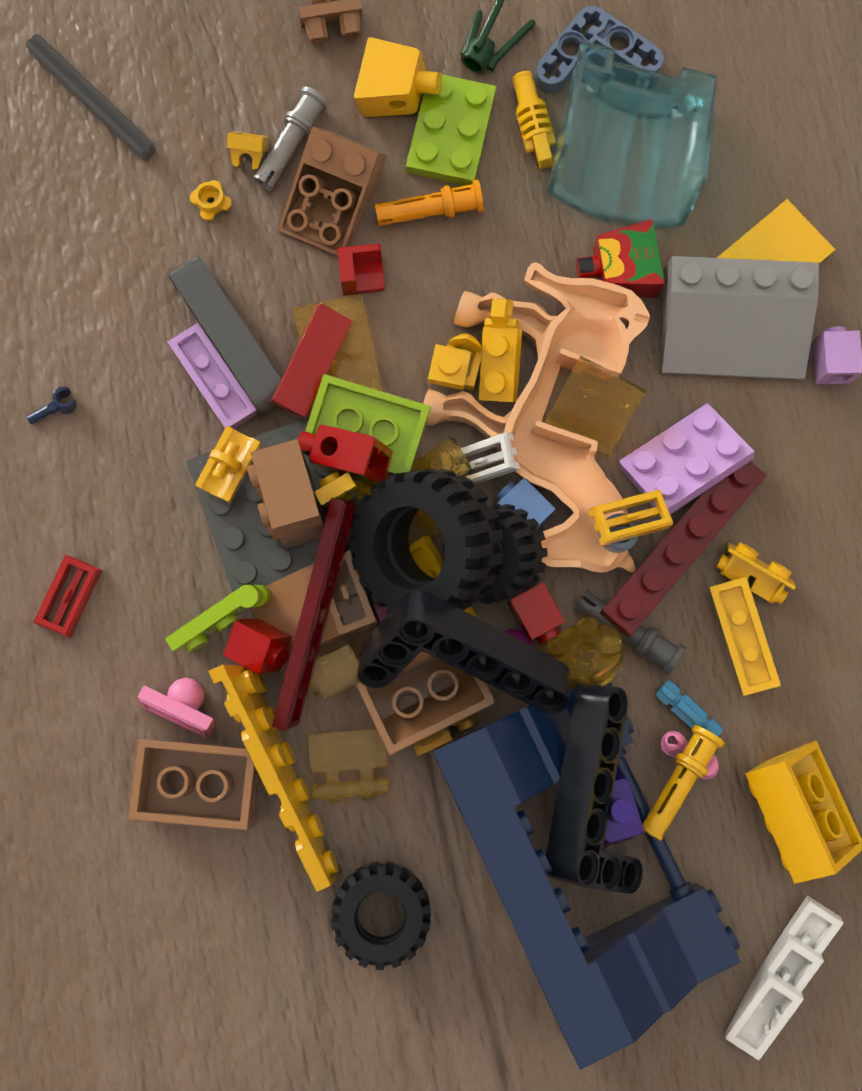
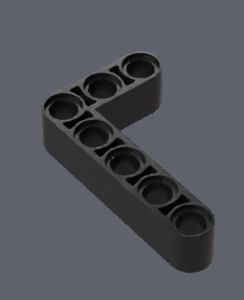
(465, 642)
(586, 796)

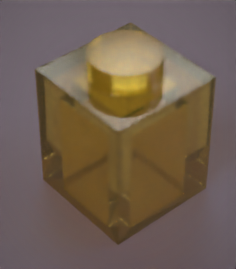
(335, 673)

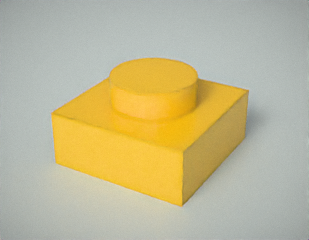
(449, 367)

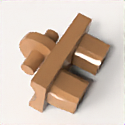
(316, 16)

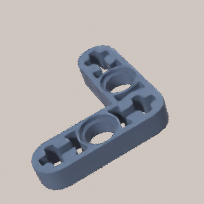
(606, 29)

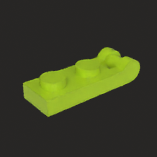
(219, 616)

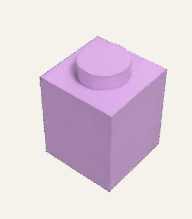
(837, 356)

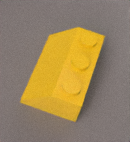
(805, 813)

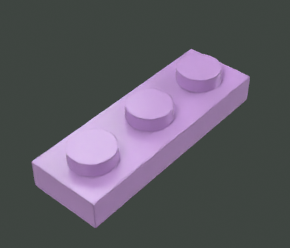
(212, 377)

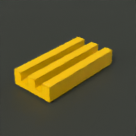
(603, 525)

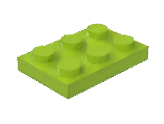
(451, 131)
(375, 413)

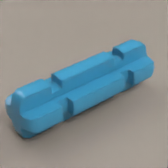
(686, 708)

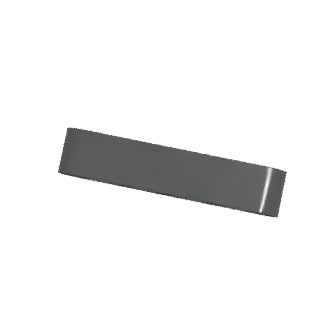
(227, 332)

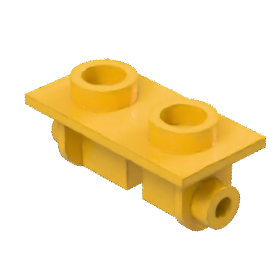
(769, 578)

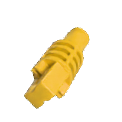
(533, 119)

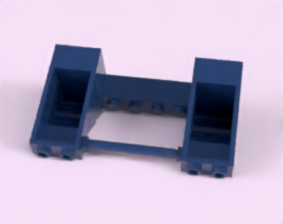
(617, 979)

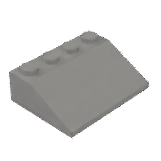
(738, 317)

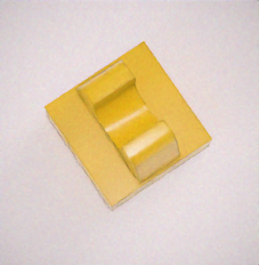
(250, 144)

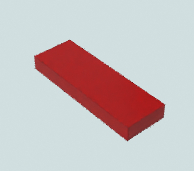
(311, 360)

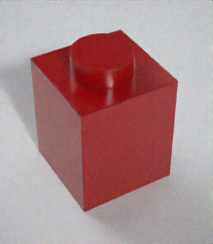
(537, 614)
(257, 645)

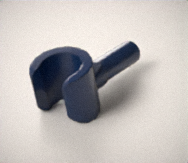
(54, 406)

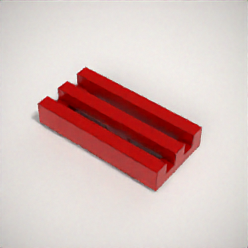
(80, 602)

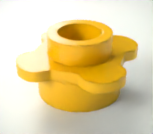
(206, 191)

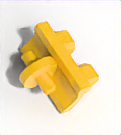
(227, 464)

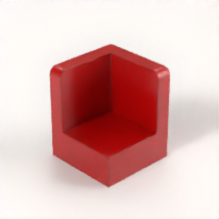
(361, 269)

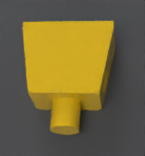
(393, 79)

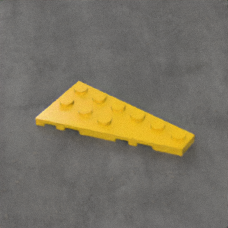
(274, 765)

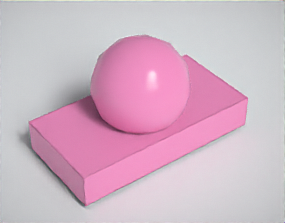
(180, 705)

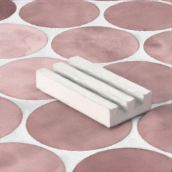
(507, 454)

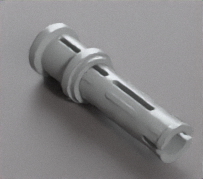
(297, 126)

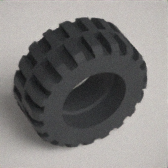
(465, 524)

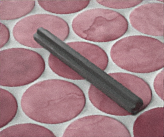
(90, 97)

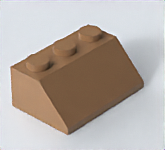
(423, 701)

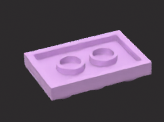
(687, 458)

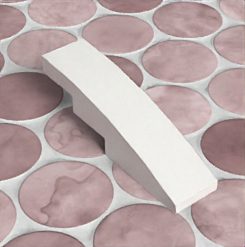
(782, 977)

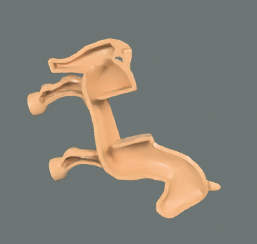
(546, 454)

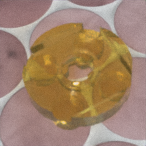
(589, 637)

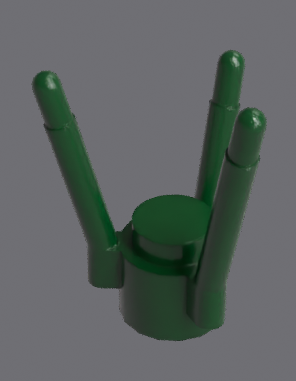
(479, 51)

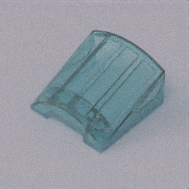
(633, 140)

